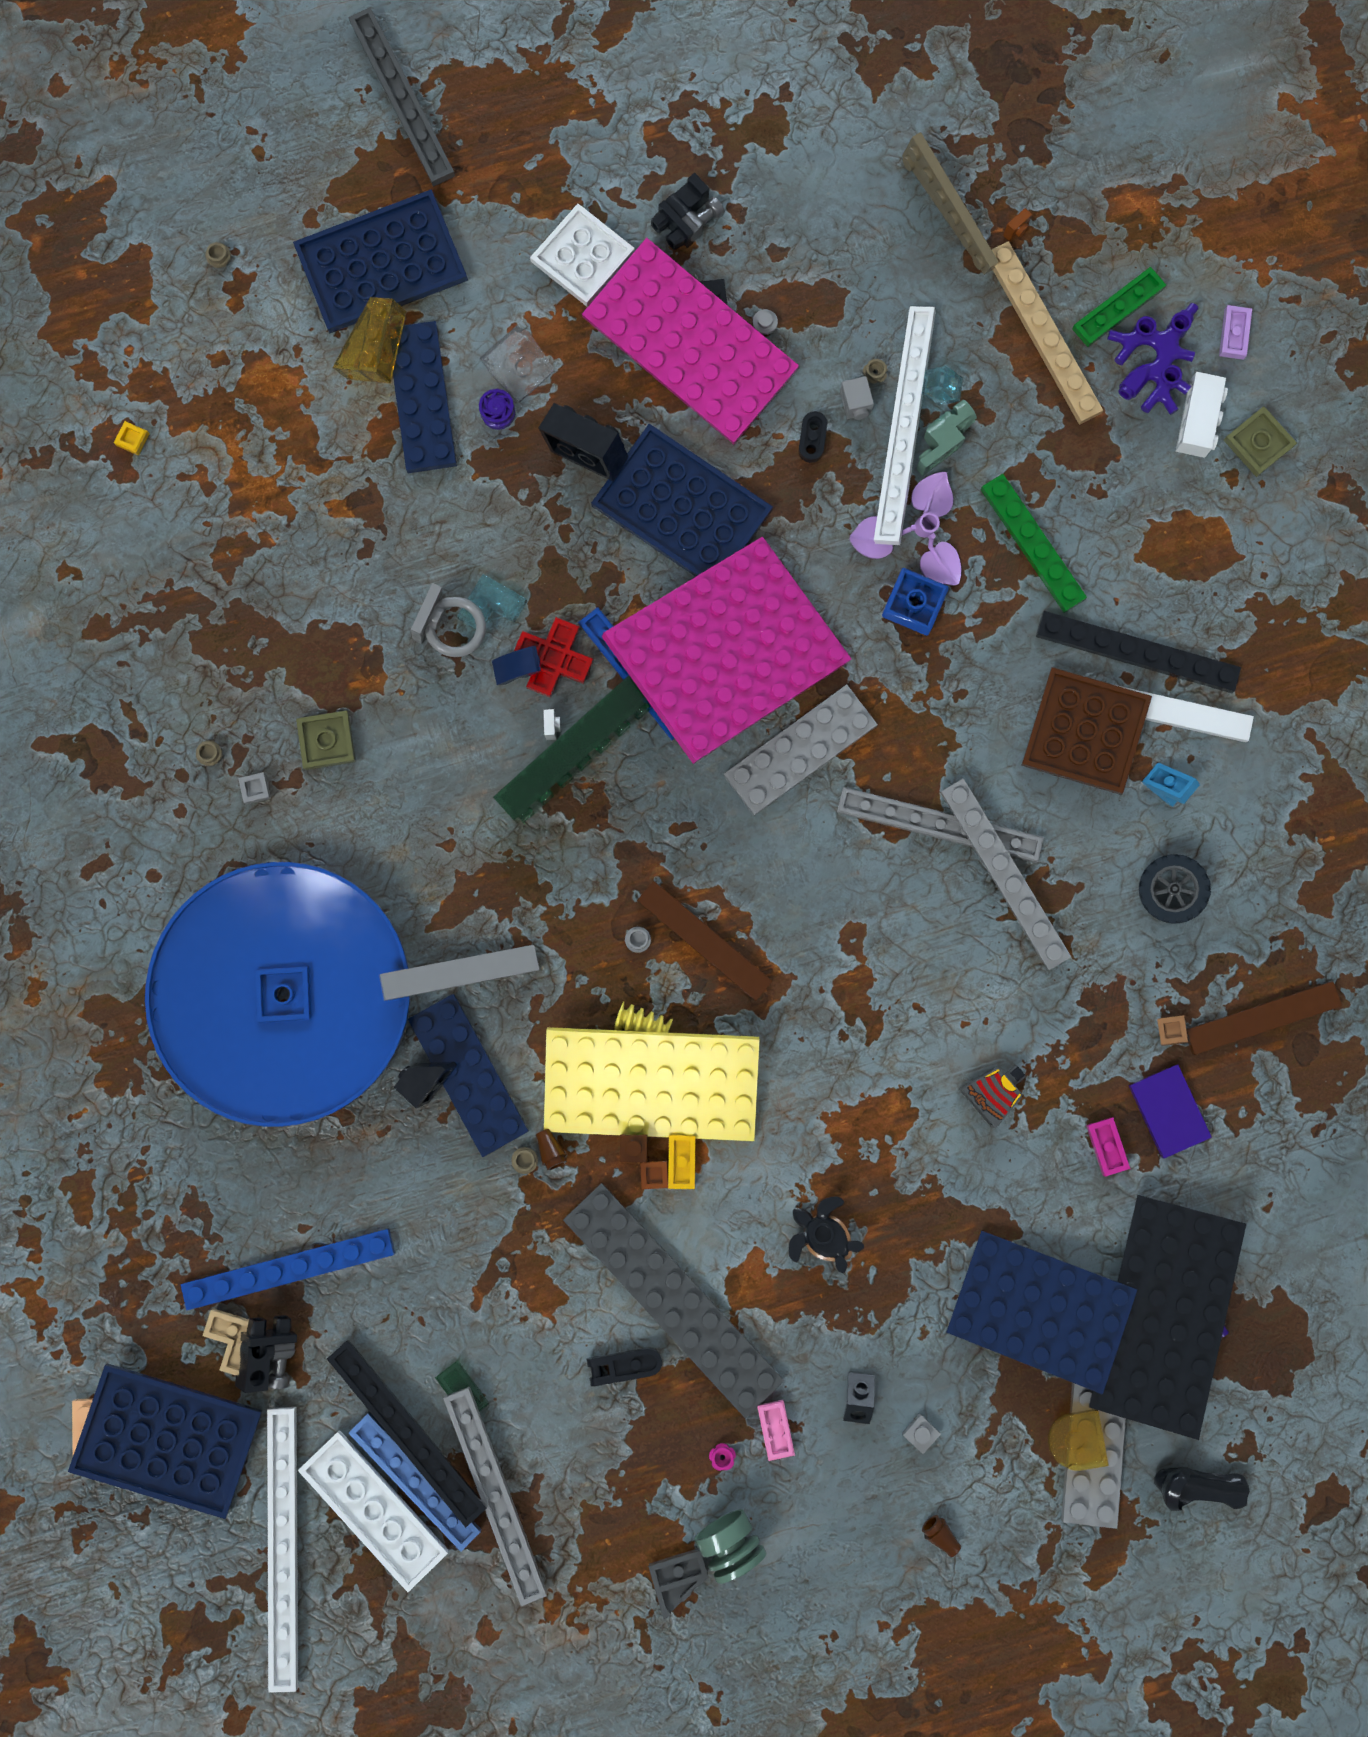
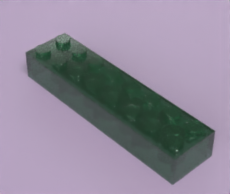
(573, 751)

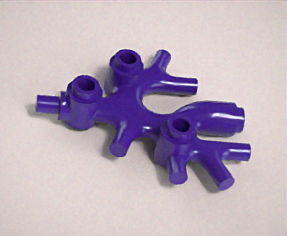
(1161, 370)

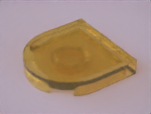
(1078, 1441)

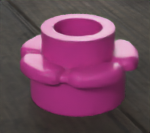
(722, 1449)

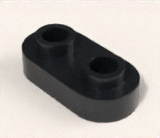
(812, 438)

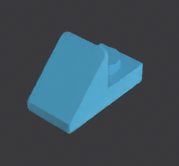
(1170, 784)

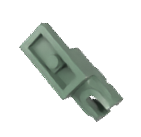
(945, 436)

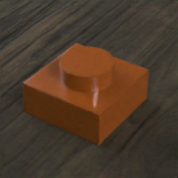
(1018, 225)
(654, 1175)

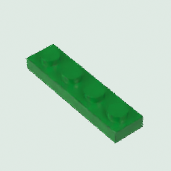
(1119, 307)

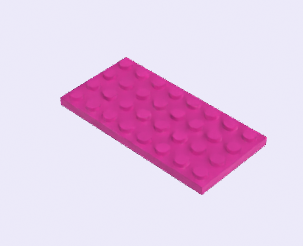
(690, 341)

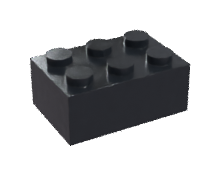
(584, 441)

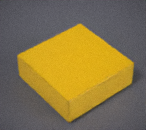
(131, 438)

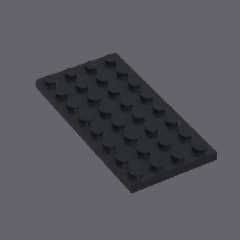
(1171, 1342)

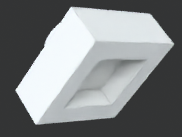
(551, 724)

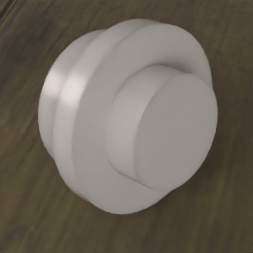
(765, 321)
(637, 939)

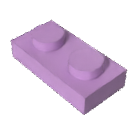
(1235, 332)

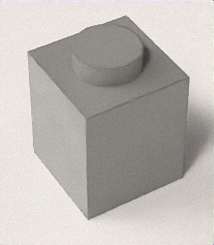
(856, 398)

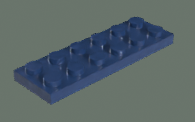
(423, 400)
(474, 1083)

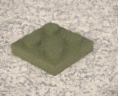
(1260, 441)
(325, 740)

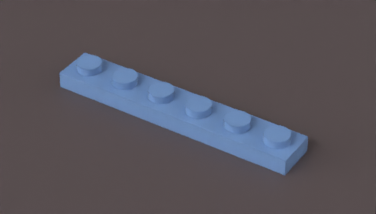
(400, 1469)

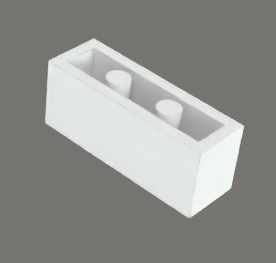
(1201, 415)

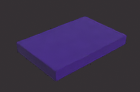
(1170, 1111)

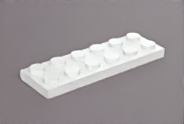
(373, 1511)

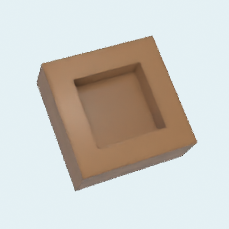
(1172, 1030)

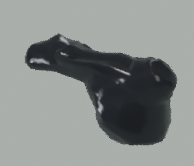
(1185, 1485)

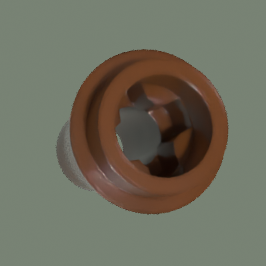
(550, 1150)
(939, 1534)

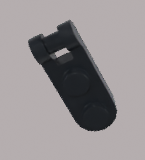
(624, 1366)

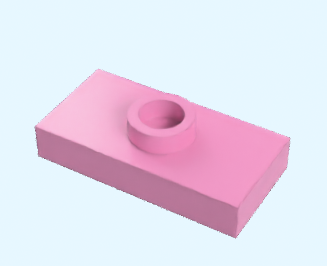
(776, 1430)

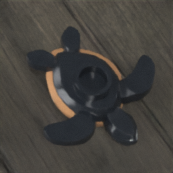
(824, 1235)

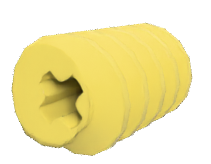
(637, 1022)

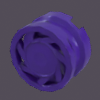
(497, 409)

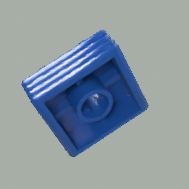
(930, 596)

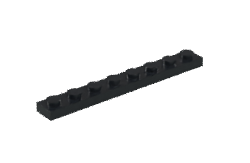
(1138, 652)
(407, 1433)

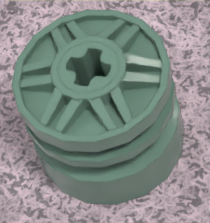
(733, 1552)

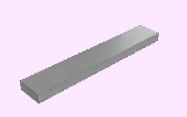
(458, 972)

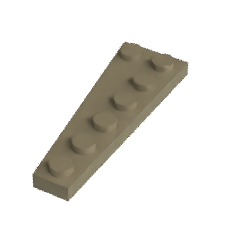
(924, 164)

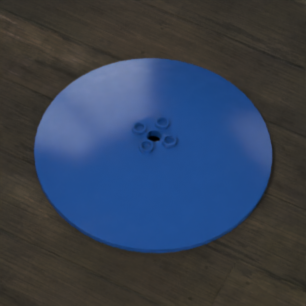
(218, 984)

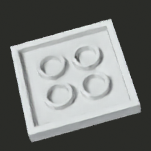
(582, 254)

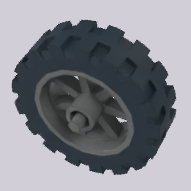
(1200, 894)

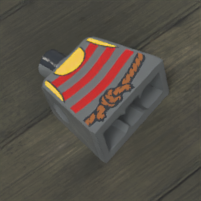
(994, 1093)

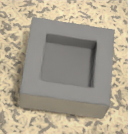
(254, 788)
(921, 1433)

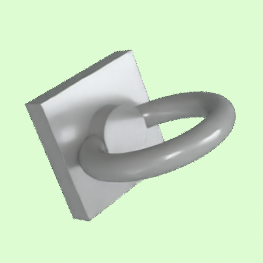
(431, 616)

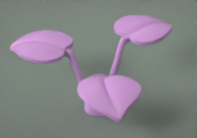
(936, 500)

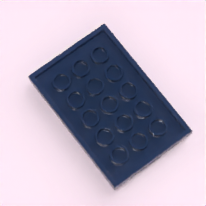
(384, 254)
(681, 504)
(1042, 1311)
(165, 1441)

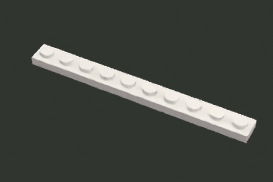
(904, 426)
(282, 1550)

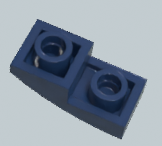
(516, 665)

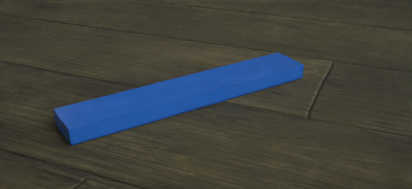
(594, 626)

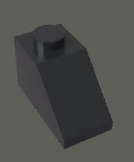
(422, 1081)

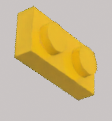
(681, 1162)

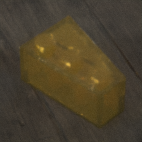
(373, 342)

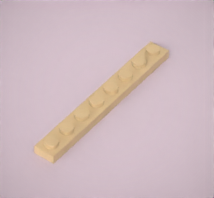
(1045, 335)

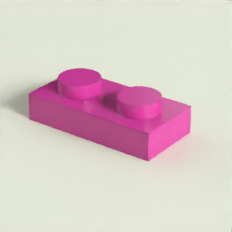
(1108, 1147)

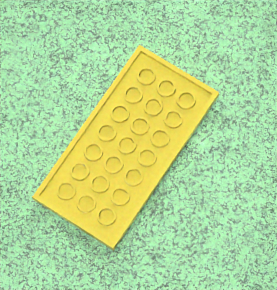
(651, 1083)

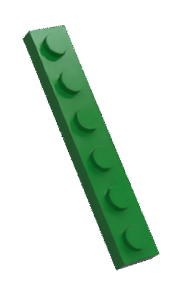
(1033, 543)

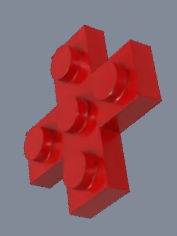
(556, 657)

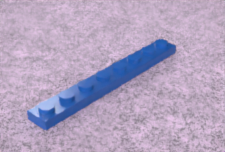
(287, 1269)

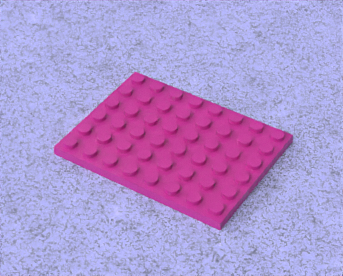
(726, 649)

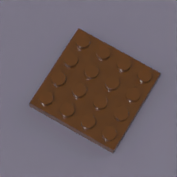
(1086, 731)

